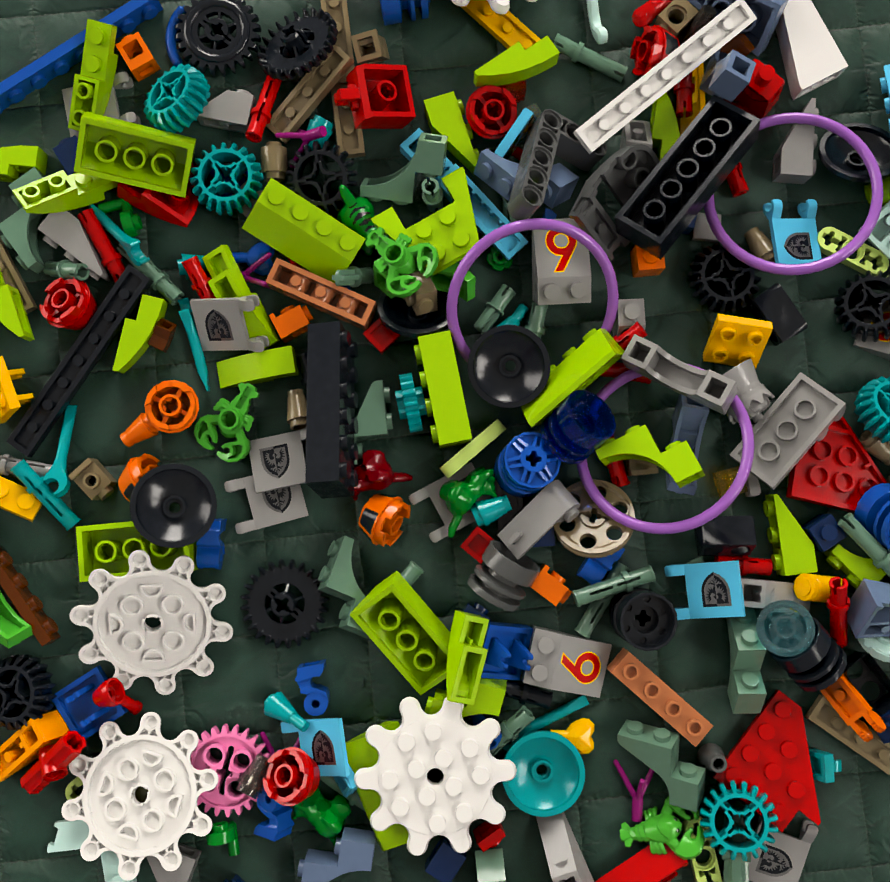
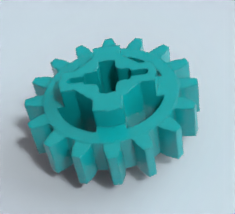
(410, 402)

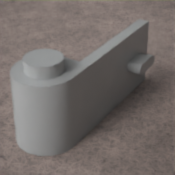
(546, 509)

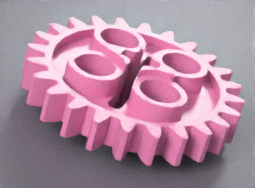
(202, 759)

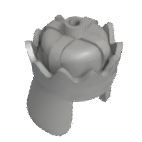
(750, 391)

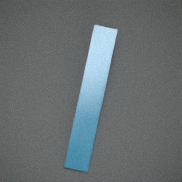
(485, 212)

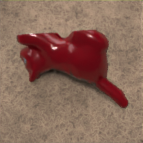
(376, 473)

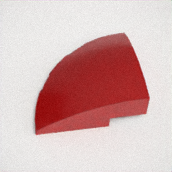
(162, 205)

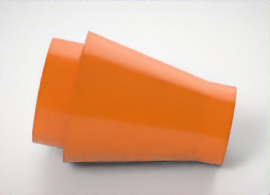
(138, 431)

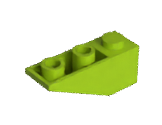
(445, 118)
(791, 546)

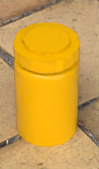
(812, 587)

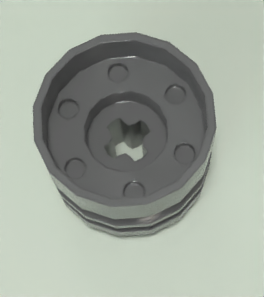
(503, 576)

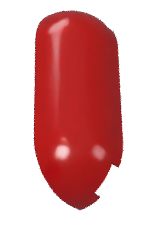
(646, 867)

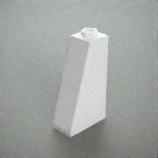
(807, 48)

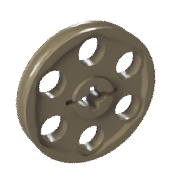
(598, 529)

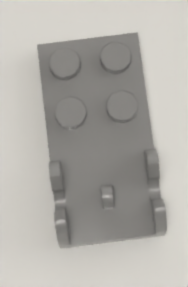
(791, 429)

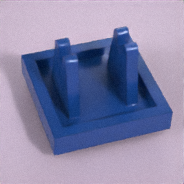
(506, 650)
(78, 708)

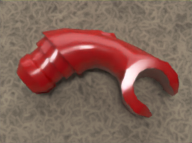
(647, 12)

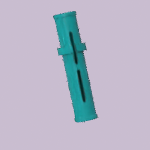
(45, 494)

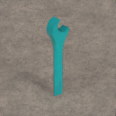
(130, 244)
(189, 324)
(58, 470)
(551, 717)

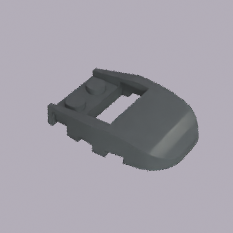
(623, 175)

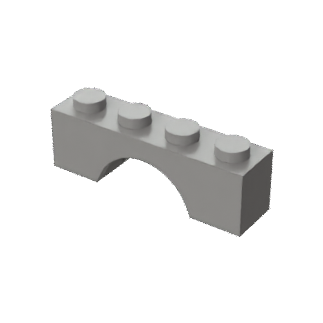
(697, 384)

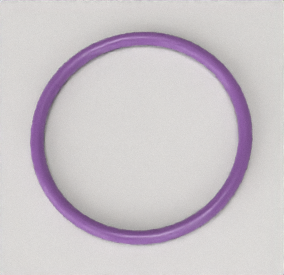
(515, 227)
(865, 231)
(698, 520)

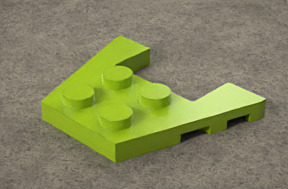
(448, 230)

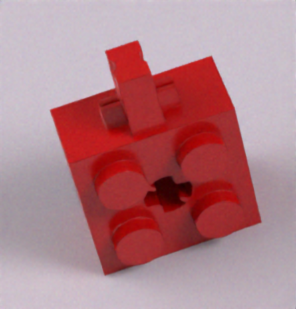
(378, 96)

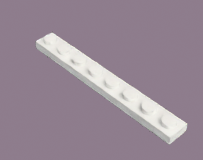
(664, 75)

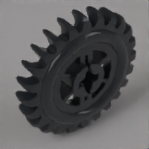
(293, 48)
(226, 49)
(266, 585)

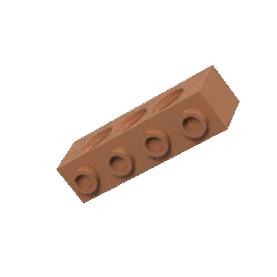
(321, 294)
(659, 697)

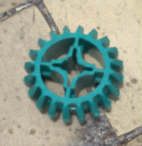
(177, 98)
(241, 163)
(874, 408)
(730, 829)

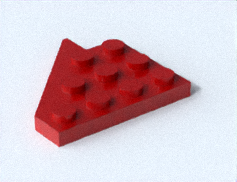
(834, 471)
(776, 760)

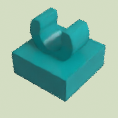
(824, 765)

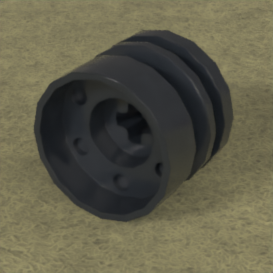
(652, 630)
(818, 665)

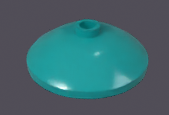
(549, 791)

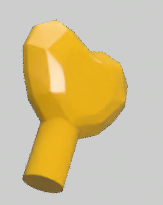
(579, 734)

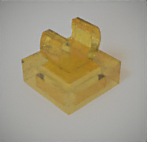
(725, 478)

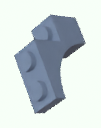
(727, 74)
(501, 174)
(688, 424)
(351, 853)

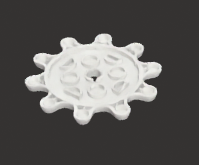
(146, 651)
(109, 801)
(429, 807)

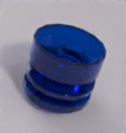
(578, 427)

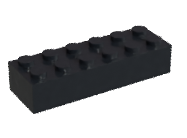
(687, 176)
(331, 411)

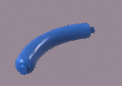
(170, 37)

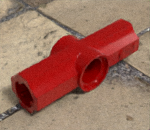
(53, 762)

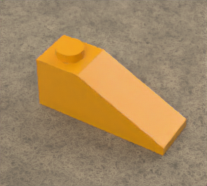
(25, 743)

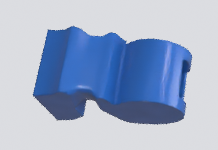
(210, 547)
(594, 569)
(317, 695)
(279, 819)

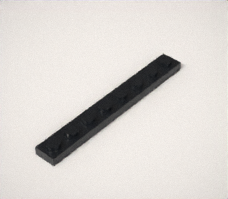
(79, 361)

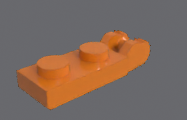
(852, 706)

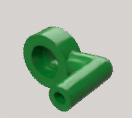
(130, 222)
(224, 833)

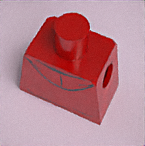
(762, 90)

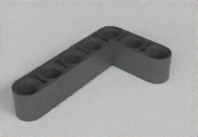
(546, 137)

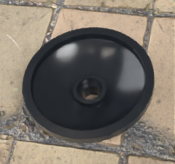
(843, 159)
(403, 320)
(489, 371)
(171, 485)

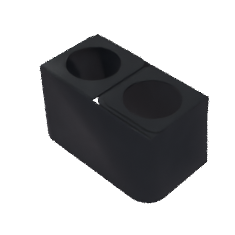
(778, 308)
(726, 536)
(882, 702)

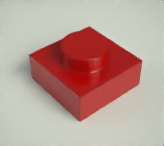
(380, 336)
(476, 543)
(488, 835)

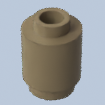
(274, 161)

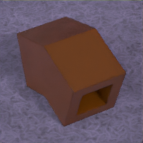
(740, 44)
(162, 335)

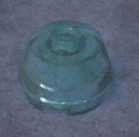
(785, 628)

